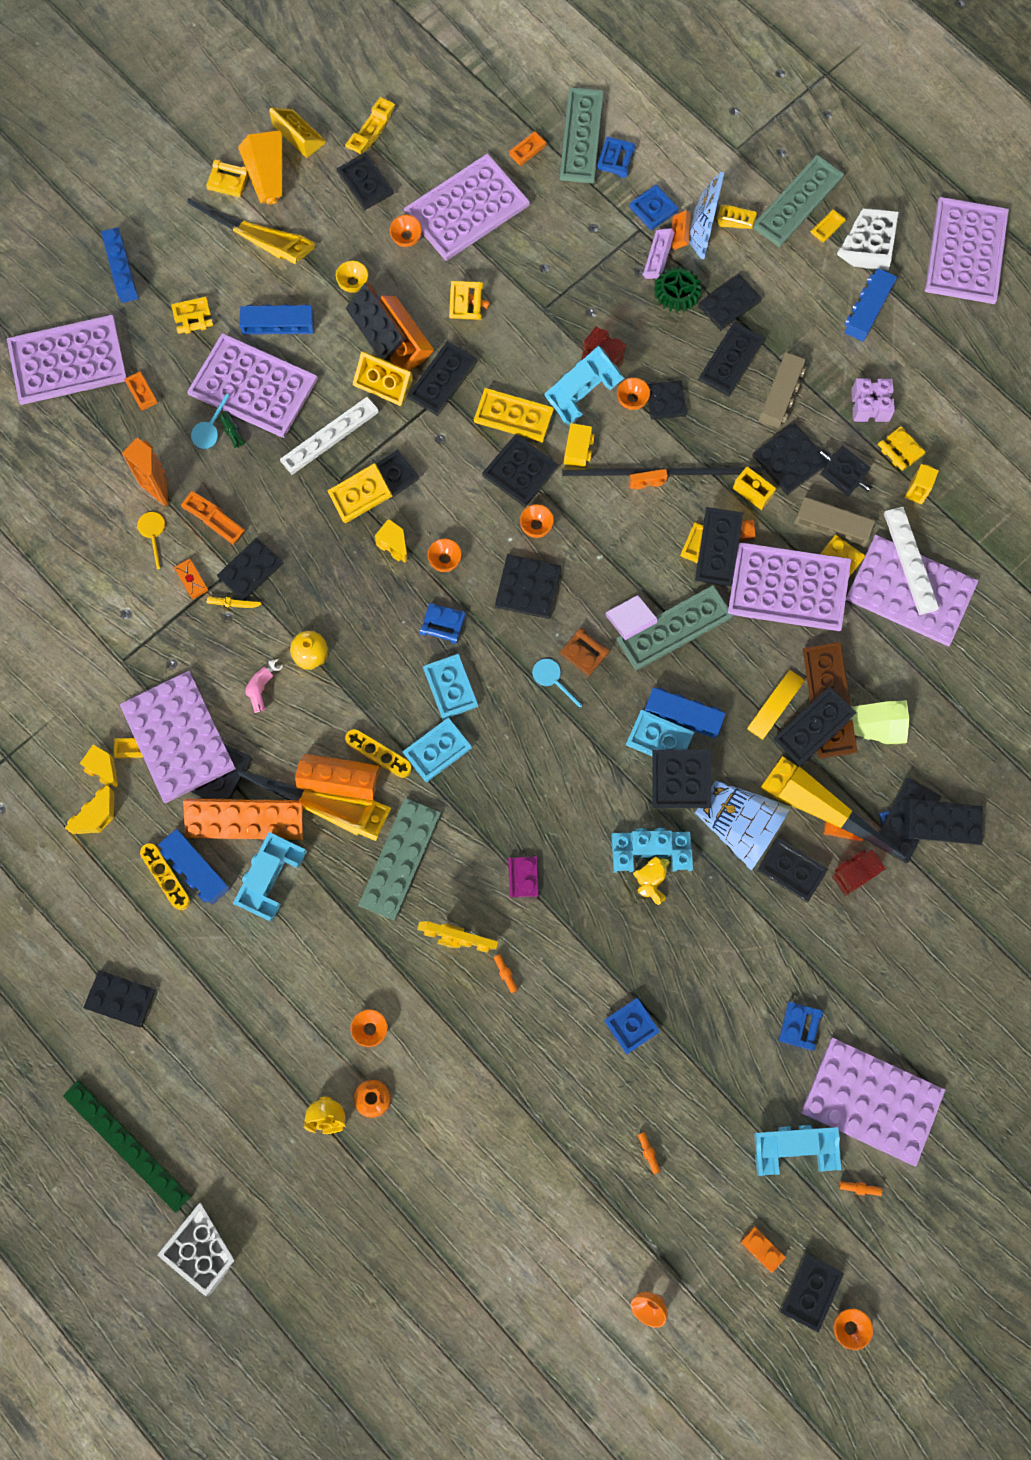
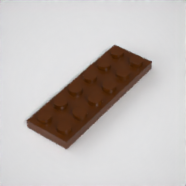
(823, 670)

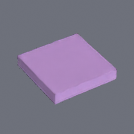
(631, 617)

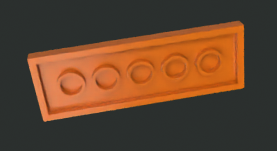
(243, 818)

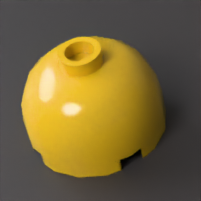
(309, 650)
(325, 1116)

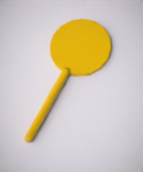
(150, 526)

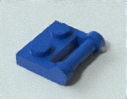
(610, 155)
(445, 618)
(794, 1023)

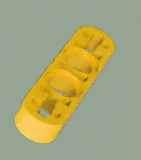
(378, 753)
(167, 875)

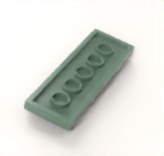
(581, 135)
(798, 201)
(676, 628)
(399, 859)

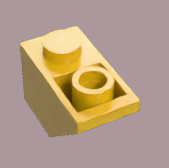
(392, 539)
(101, 764)

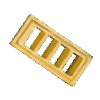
(729, 211)

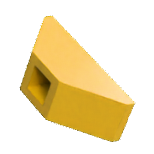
(94, 814)

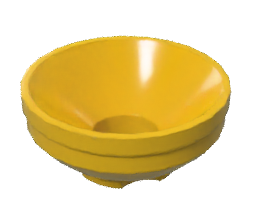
(350, 270)

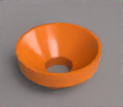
(403, 224)
(636, 387)
(536, 513)
(444, 547)
(359, 1023)
(383, 1098)
(647, 1312)
(863, 1329)

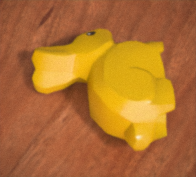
(650, 877)

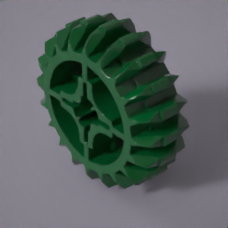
(667, 292)

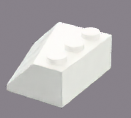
(870, 240)
(198, 1252)

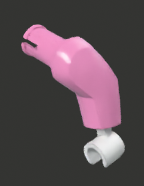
(257, 683)

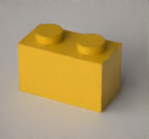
(577, 445)
(921, 483)
(754, 488)

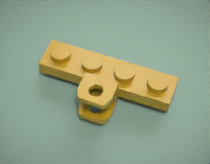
(455, 936)

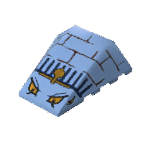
(704, 216)
(743, 820)

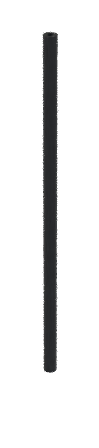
(670, 471)

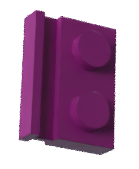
(523, 877)

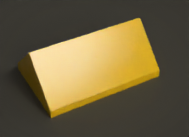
(296, 130)
(382, 378)

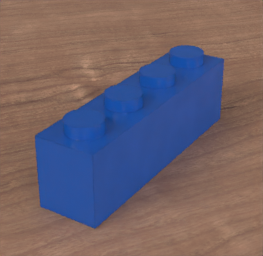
(119, 265)
(870, 304)
(277, 319)
(685, 712)
(193, 865)

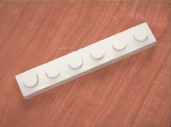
(329, 435)
(911, 561)

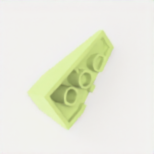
(883, 722)

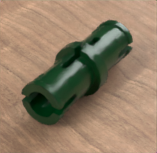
(231, 429)

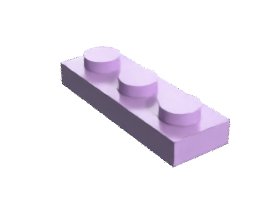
(658, 253)

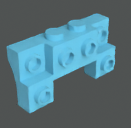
(580, 381)
(651, 845)
(263, 874)
(800, 1142)

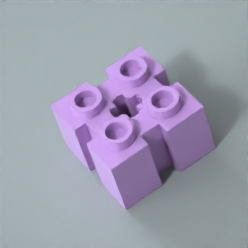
(872, 400)

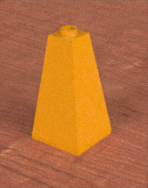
(264, 164)

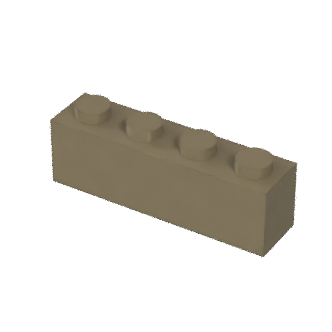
(782, 389)
(834, 521)

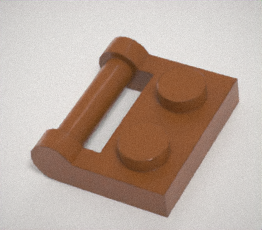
(581, 656)

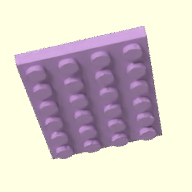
(467, 207)
(966, 250)
(66, 359)
(258, 385)
(789, 586)
(885, 591)
(177, 737)
(873, 1101)

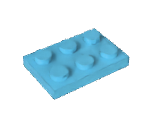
(450, 686)
(657, 734)
(437, 750)

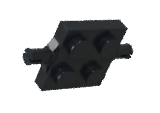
(845, 470)

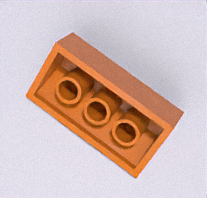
(415, 347)
(147, 469)
(337, 776)

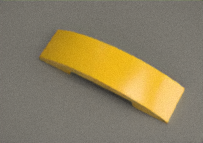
(372, 127)
(776, 704)

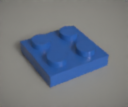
(653, 207)
(631, 1026)

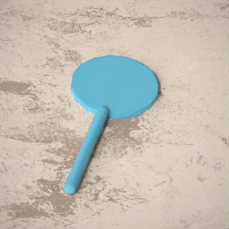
(205, 434)
(547, 672)

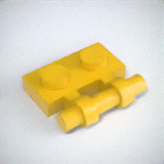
(192, 310)
(904, 445)

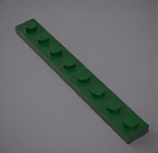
(127, 1146)

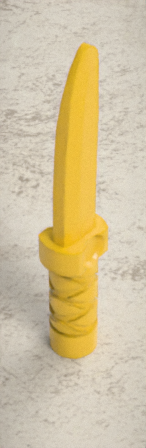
(233, 603)

